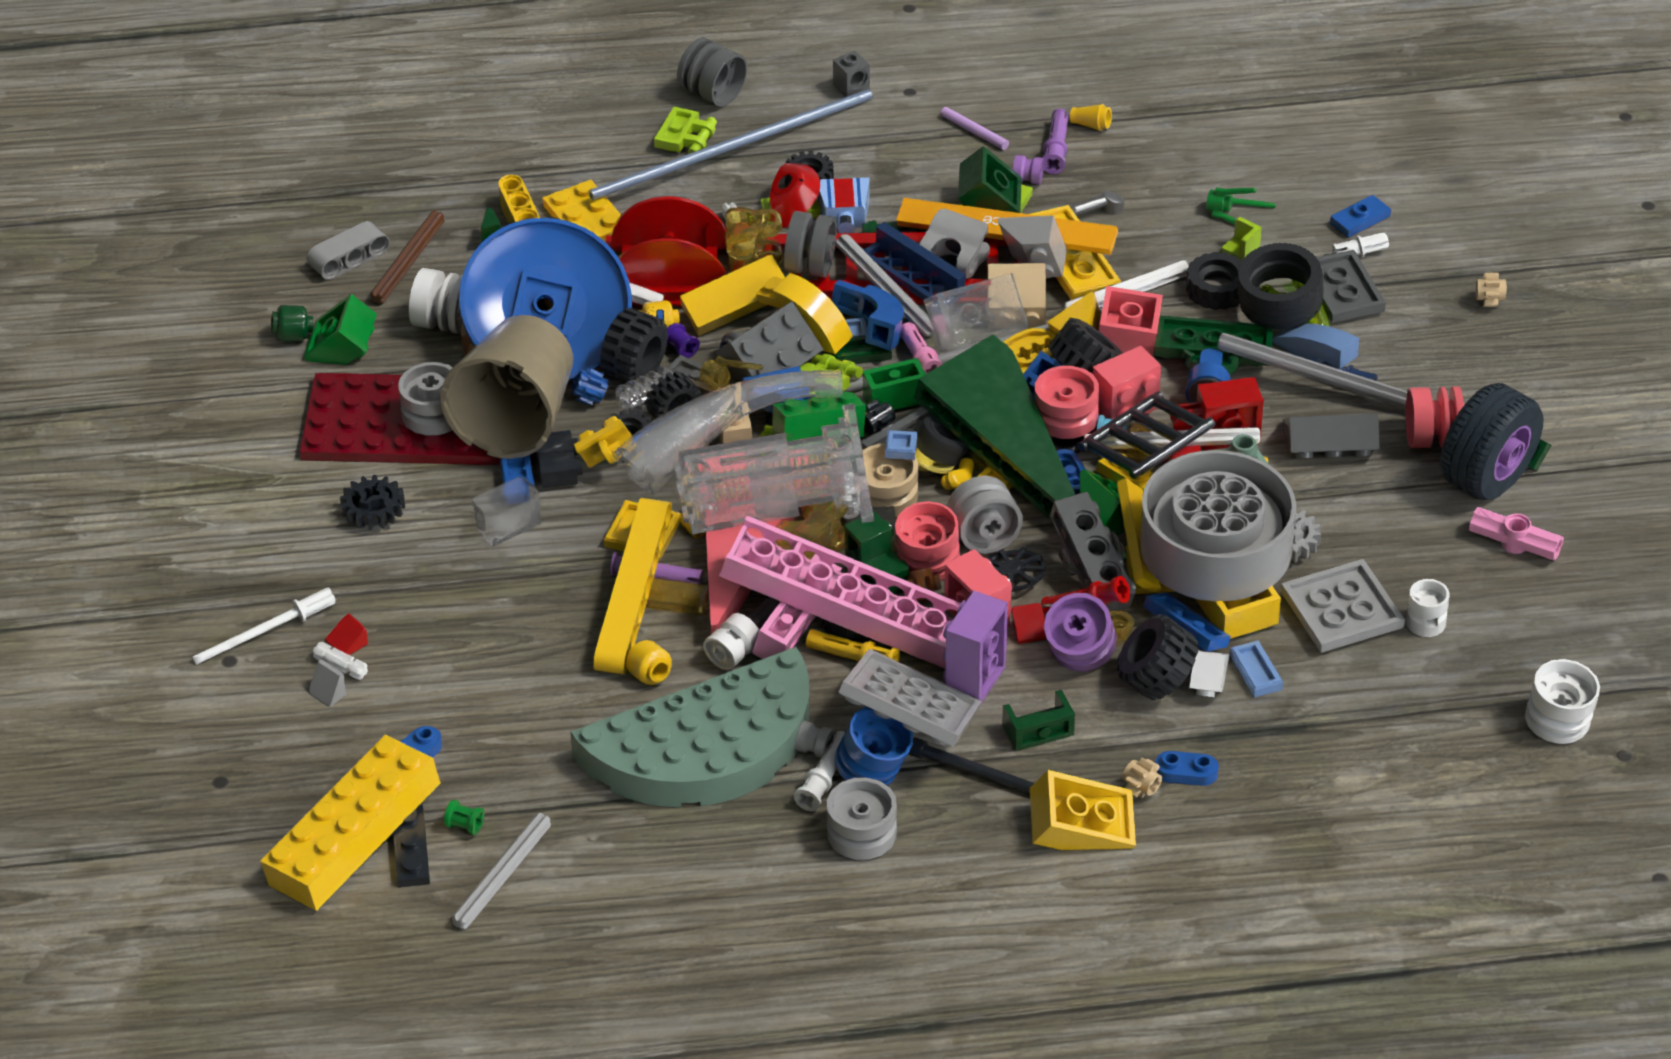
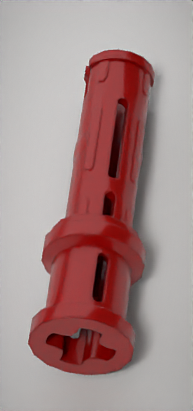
(1107, 592)

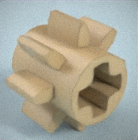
(1491, 289)
(1142, 777)

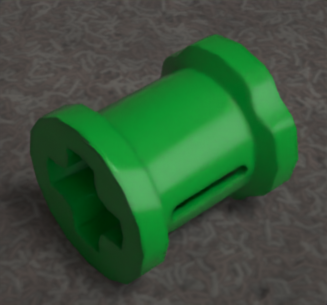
(455, 816)

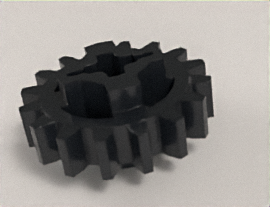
(372, 502)

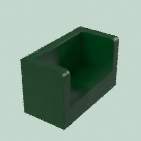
(1039, 726)

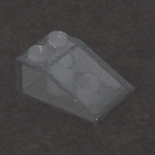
(975, 312)

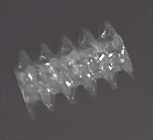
(633, 394)

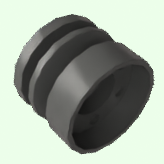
(712, 71)

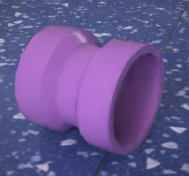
(1029, 169)

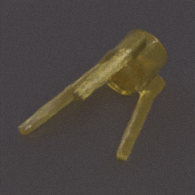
(716, 373)

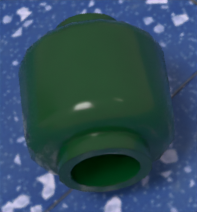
(291, 323)

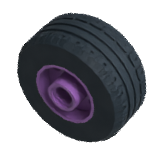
(1491, 441)

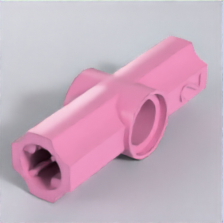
(1516, 533)

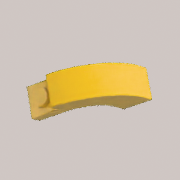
(814, 306)

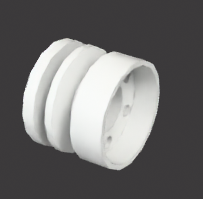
(436, 301)
(1562, 701)

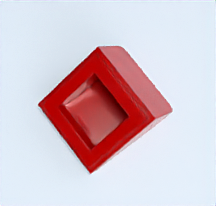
(1028, 623)
(348, 635)

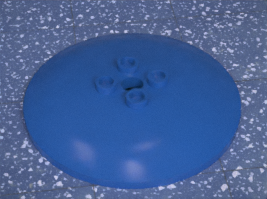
(548, 262)

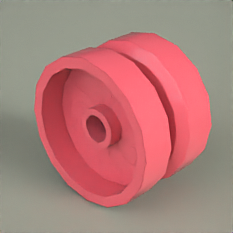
(1067, 401)

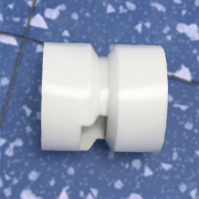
(1427, 608)
(731, 642)

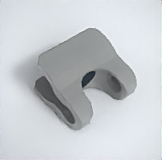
(958, 236)

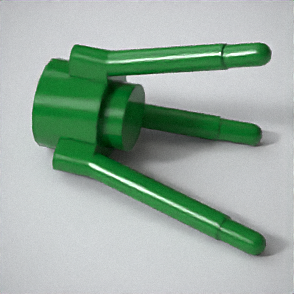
(1222, 200)

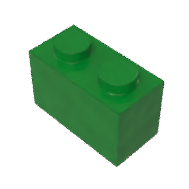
(893, 383)

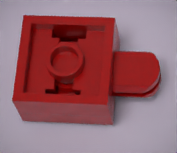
(1229, 404)

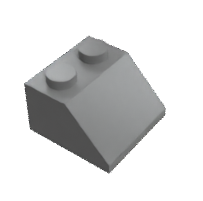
(1035, 241)

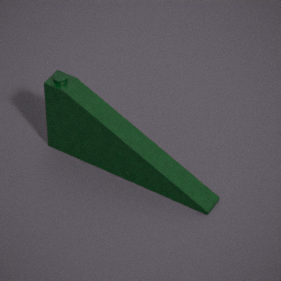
(993, 412)

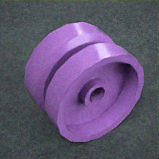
(1080, 632)

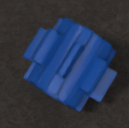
(589, 386)

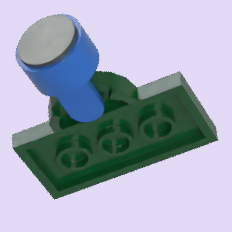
(1197, 345)

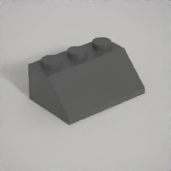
(1331, 435)

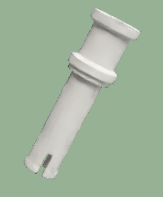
(818, 779)

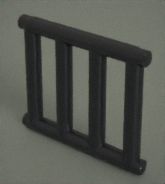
(1155, 454)

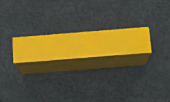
(728, 295)

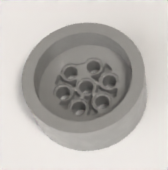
(1217, 525)

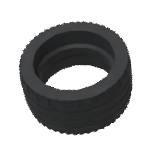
(1274, 262)

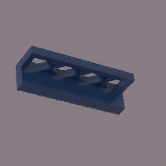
(916, 258)

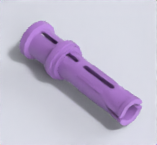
(1055, 147)

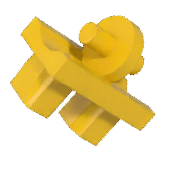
(601, 444)

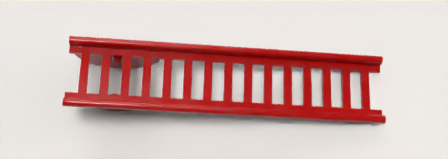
(674, 243)

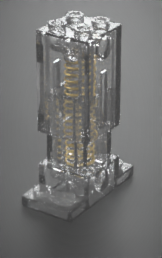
(773, 477)

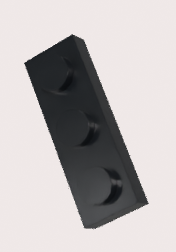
(411, 851)

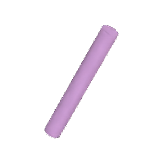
(974, 128)

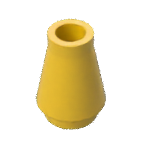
(1093, 116)

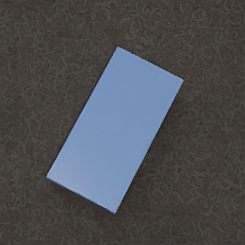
(1256, 668)

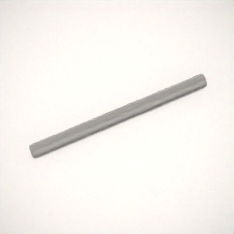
(1312, 370)

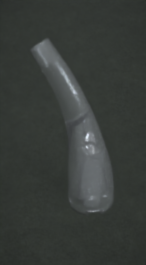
(655, 448)

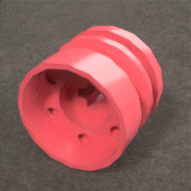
(1430, 417)
(927, 537)

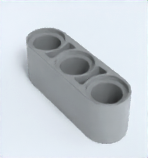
(348, 250)

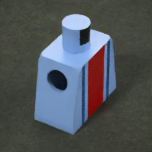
(845, 200)

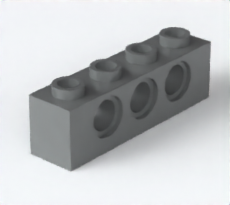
(1081, 511)

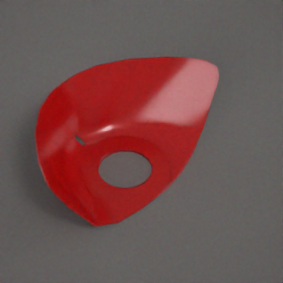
(798, 195)

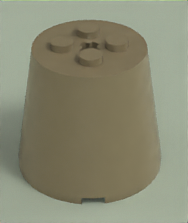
(509, 387)

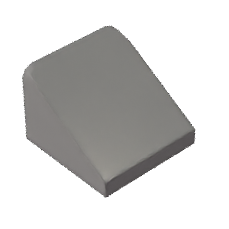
(327, 684)

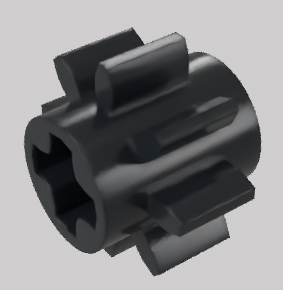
(878, 416)

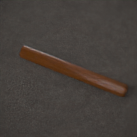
(407, 257)

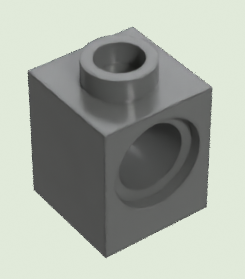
(851, 74)

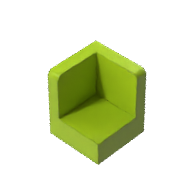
(1245, 239)

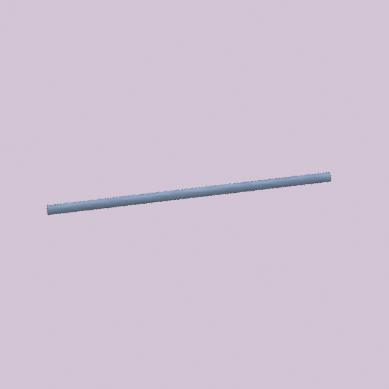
(729, 145)

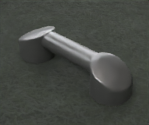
(1109, 201)

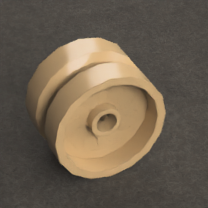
(890, 480)

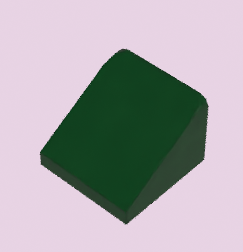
(490, 224)

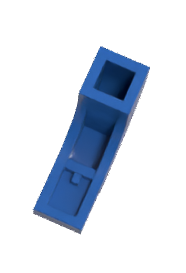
(877, 308)

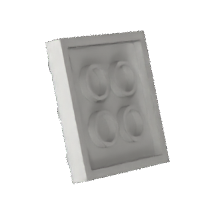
(1342, 605)

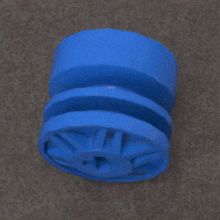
(873, 747)

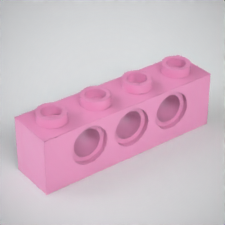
(783, 627)

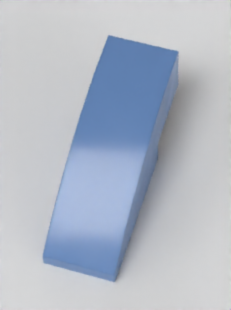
(1319, 344)

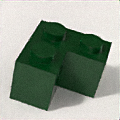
(873, 546)

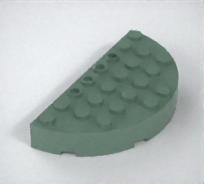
(704, 739)

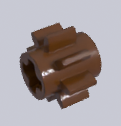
(925, 579)

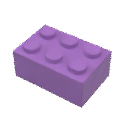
(976, 645)

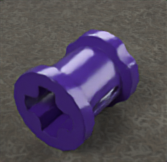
(682, 341)

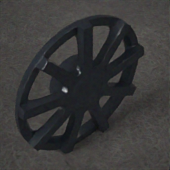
(1015, 568)

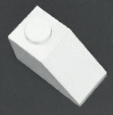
(1209, 673)

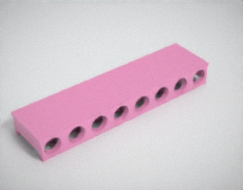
(838, 595)

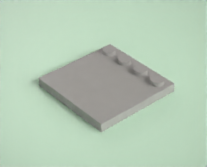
(910, 698)

